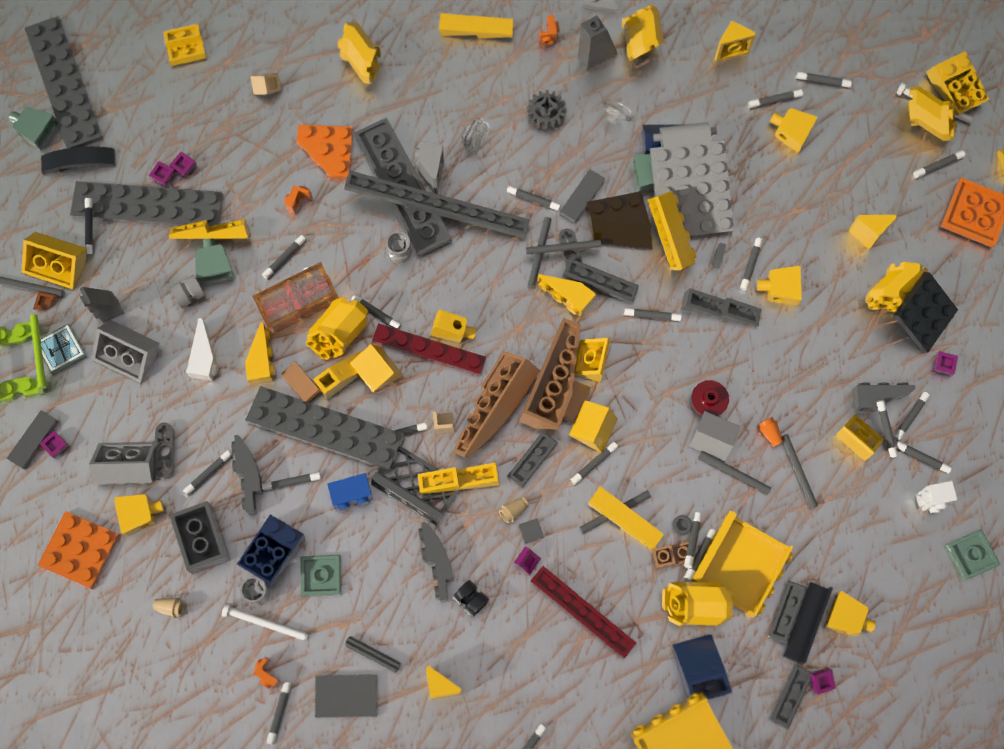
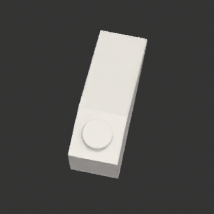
(202, 358)

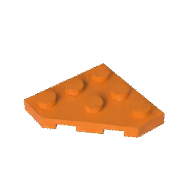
(328, 147)

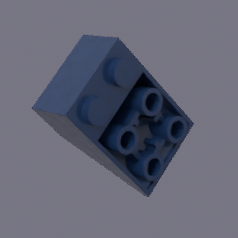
(271, 549)
(702, 667)

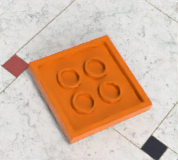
(975, 212)
(78, 550)

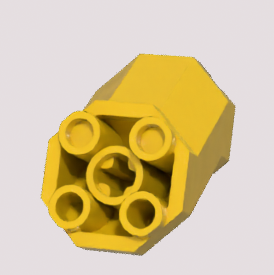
(642, 31)
(359, 51)
(932, 113)
(894, 286)
(337, 328)
(698, 603)

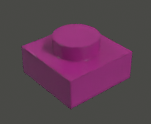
(183, 164)
(162, 173)
(945, 363)
(54, 444)
(527, 560)
(823, 681)

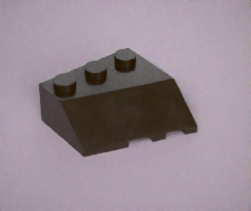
(620, 221)

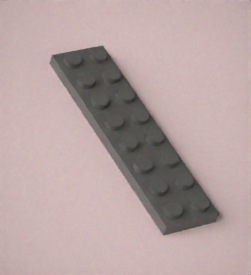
(63, 83)
(392, 164)
(147, 204)
(325, 428)

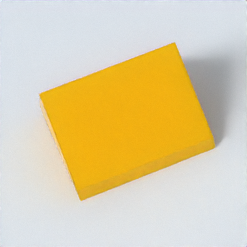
(735, 42)
(871, 228)
(591, 358)
(375, 367)
(593, 425)
(860, 437)
(440, 686)

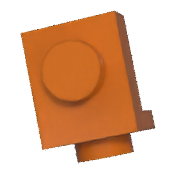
(550, 36)
(292, 200)
(266, 679)

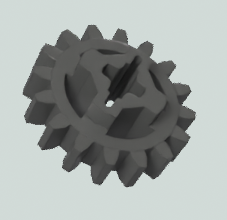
(554, 105)

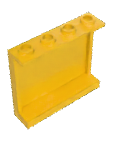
(744, 563)
(683, 727)

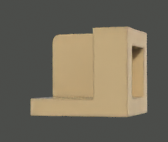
(265, 83)
(443, 423)

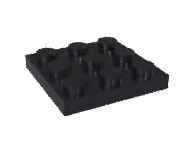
(925, 312)

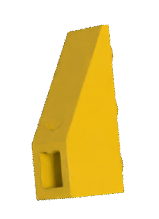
(571, 293)
(258, 361)
(336, 377)

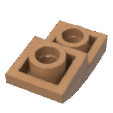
(300, 382)
(579, 395)
(670, 555)

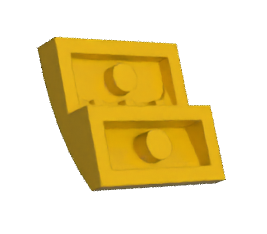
(184, 44)

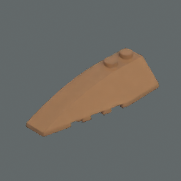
(555, 380)
(500, 396)

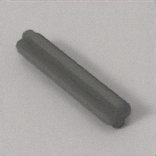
(372, 654)

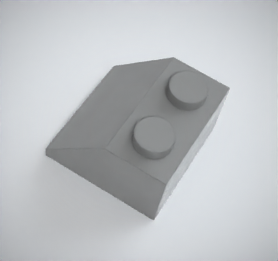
(430, 163)

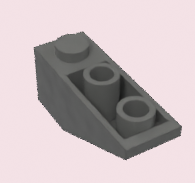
(101, 303)
(866, 395)

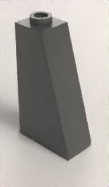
(595, 43)

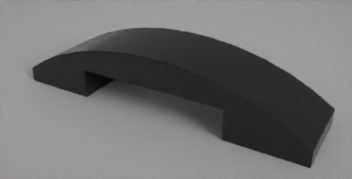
(77, 157)

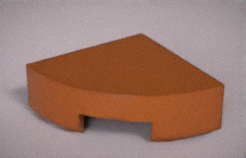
(44, 301)

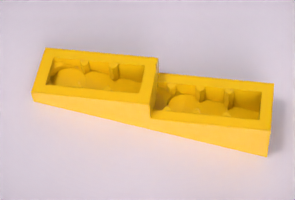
(475, 25)
(201, 230)
(459, 479)
(625, 518)

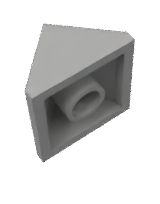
(715, 436)

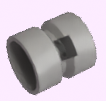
(398, 246)
(187, 291)
(255, 591)

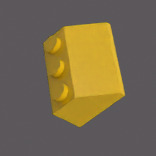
(53, 259)

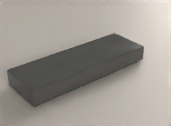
(583, 193)
(29, 442)
(532, 460)
(788, 612)
(791, 696)

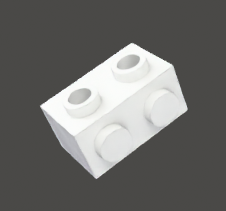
(937, 497)

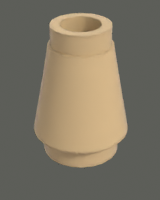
(513, 510)
(169, 606)

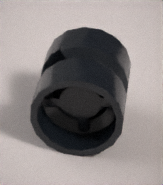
(470, 598)

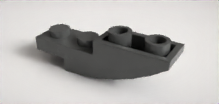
(246, 467)
(435, 554)

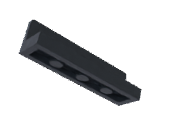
(807, 623)

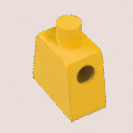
(793, 127)
(783, 285)
(445, 325)
(136, 513)
(848, 616)

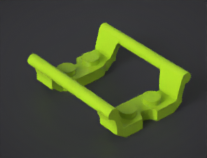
(27, 386)

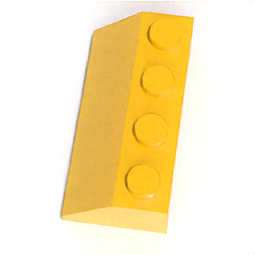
(672, 231)

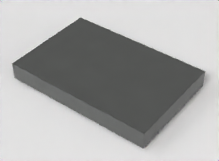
(346, 696)

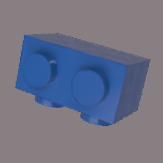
(350, 492)

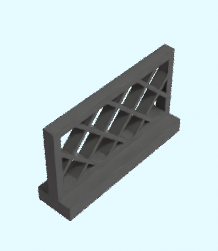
(404, 495)

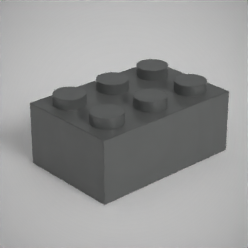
(199, 537)

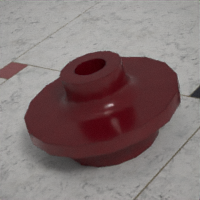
(700, 399)

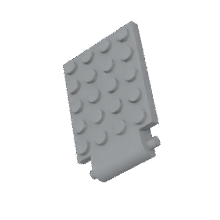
(697, 174)

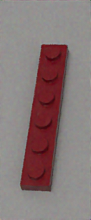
(429, 349)
(583, 612)

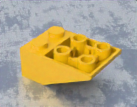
(958, 83)

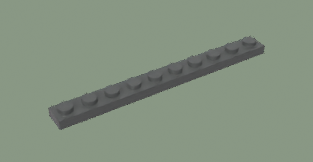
(436, 204)

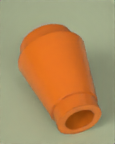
(771, 431)

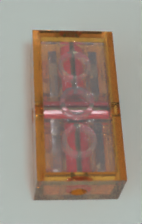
(296, 298)

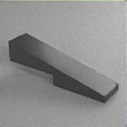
(721, 308)

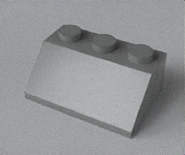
(124, 350)
(123, 463)

